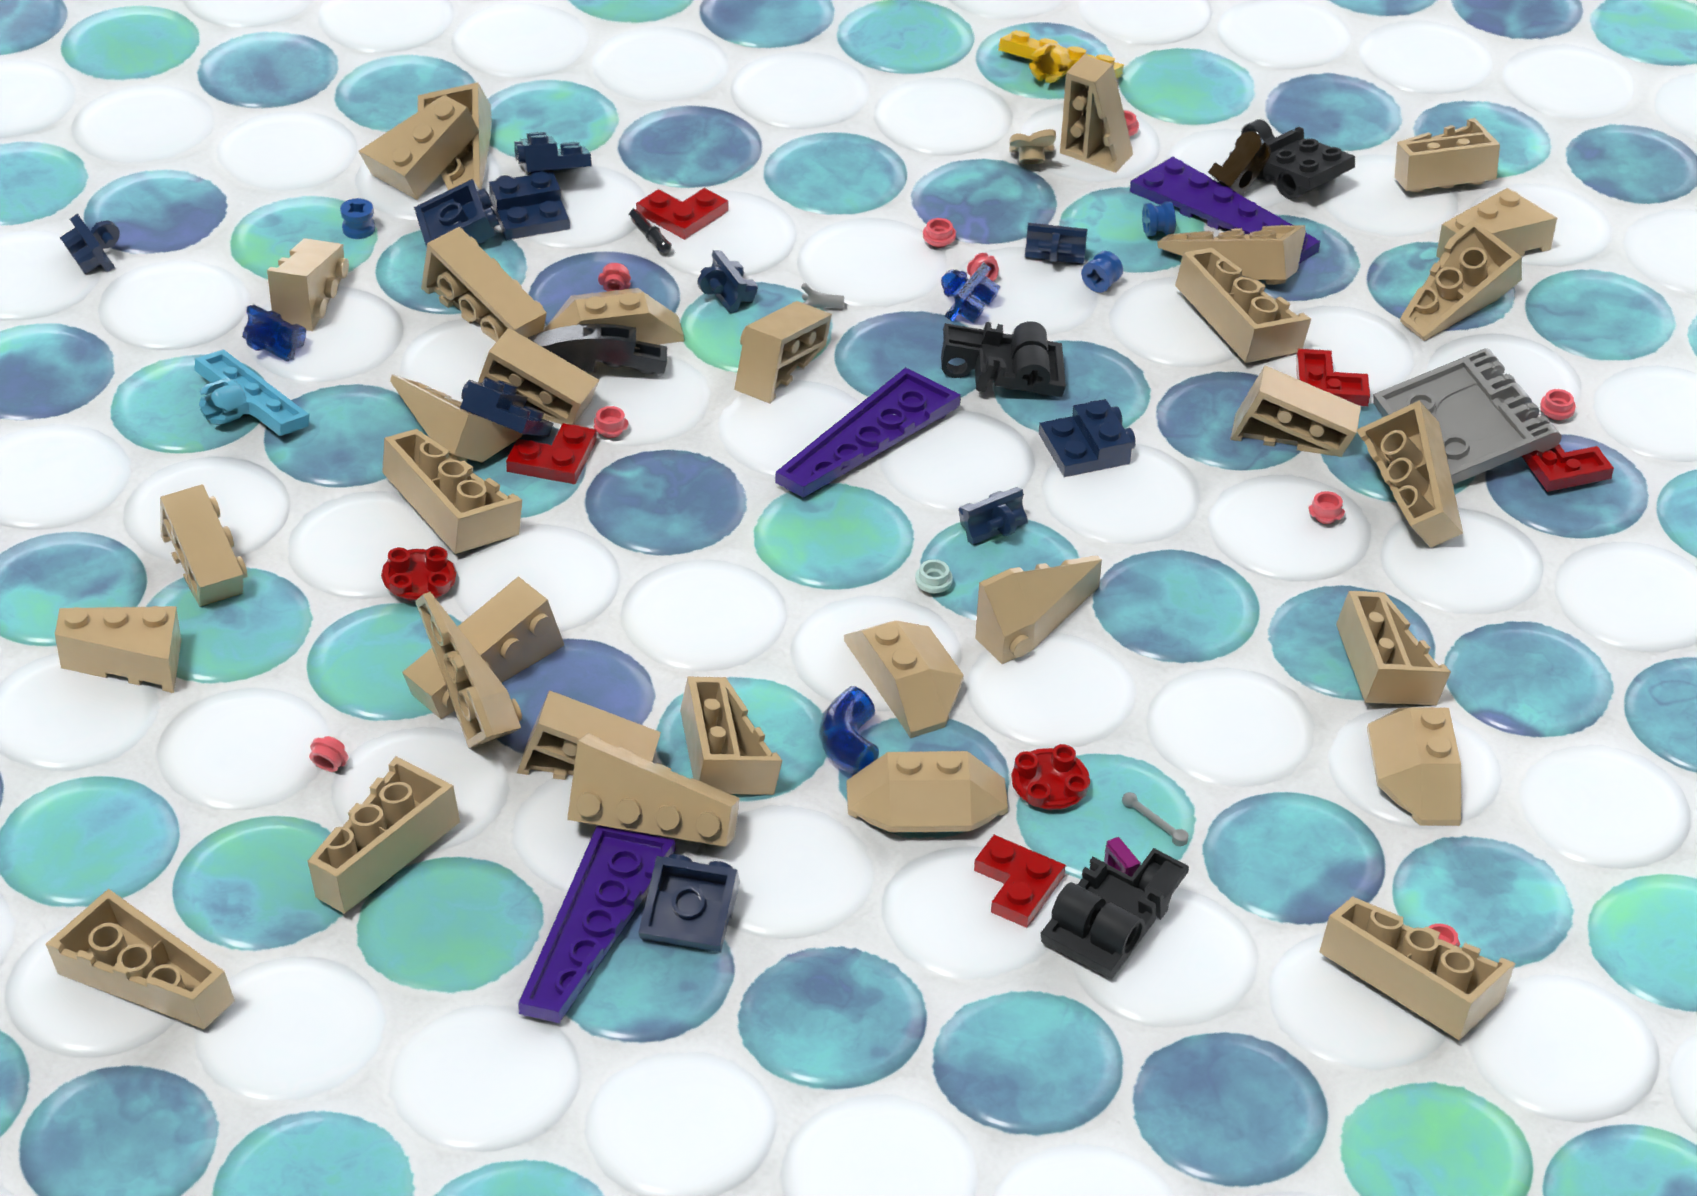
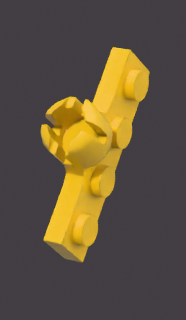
(1049, 58)

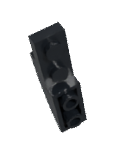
(603, 342)

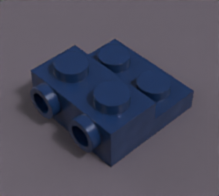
(541, 153)
(528, 205)
(458, 207)
(504, 406)
(1088, 439)
(689, 902)

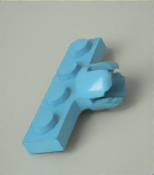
(241, 391)

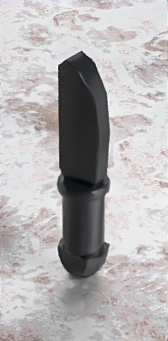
(651, 232)

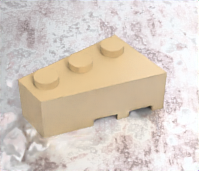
(1094, 116)
(420, 146)
(1448, 158)
(1510, 219)
(307, 281)
(778, 346)
(543, 377)
(1295, 414)
(201, 545)
(121, 642)
(1386, 655)
(565, 721)
(723, 742)

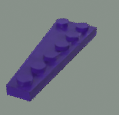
(1208, 199)
(876, 424)
(594, 912)

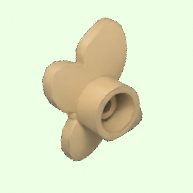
(1033, 147)

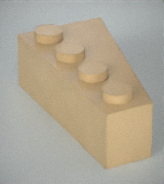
(479, 287)
(1239, 308)
(1416, 468)
(448, 493)
(506, 632)
(636, 795)
(383, 834)
(139, 961)
(1415, 967)

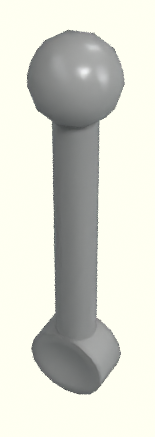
(1179, 836)

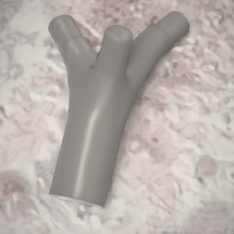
(819, 299)

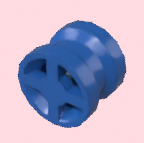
(357, 218)
(1158, 218)
(1102, 271)

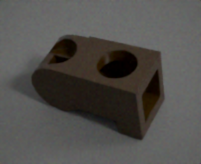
(1243, 163)

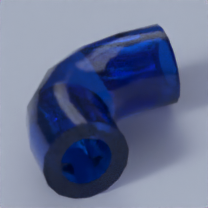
(840, 731)

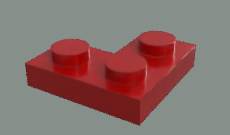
(682, 217)
(1316, 369)
(556, 462)
(1568, 469)
(1026, 877)

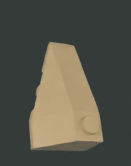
(472, 159)
(1262, 254)
(1465, 279)
(450, 426)
(1025, 606)
(474, 689)

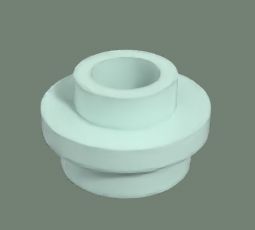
(933, 576)

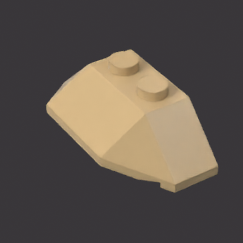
(622, 307)
(909, 672)
(1419, 763)
(927, 792)

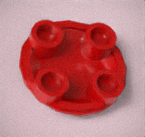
(418, 572)
(1050, 777)

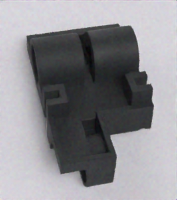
(1299, 162)
(1013, 361)
(1111, 911)

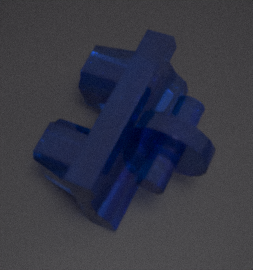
(963, 290)
(272, 333)

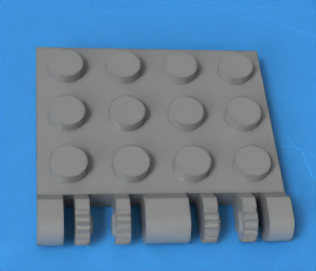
(1479, 411)

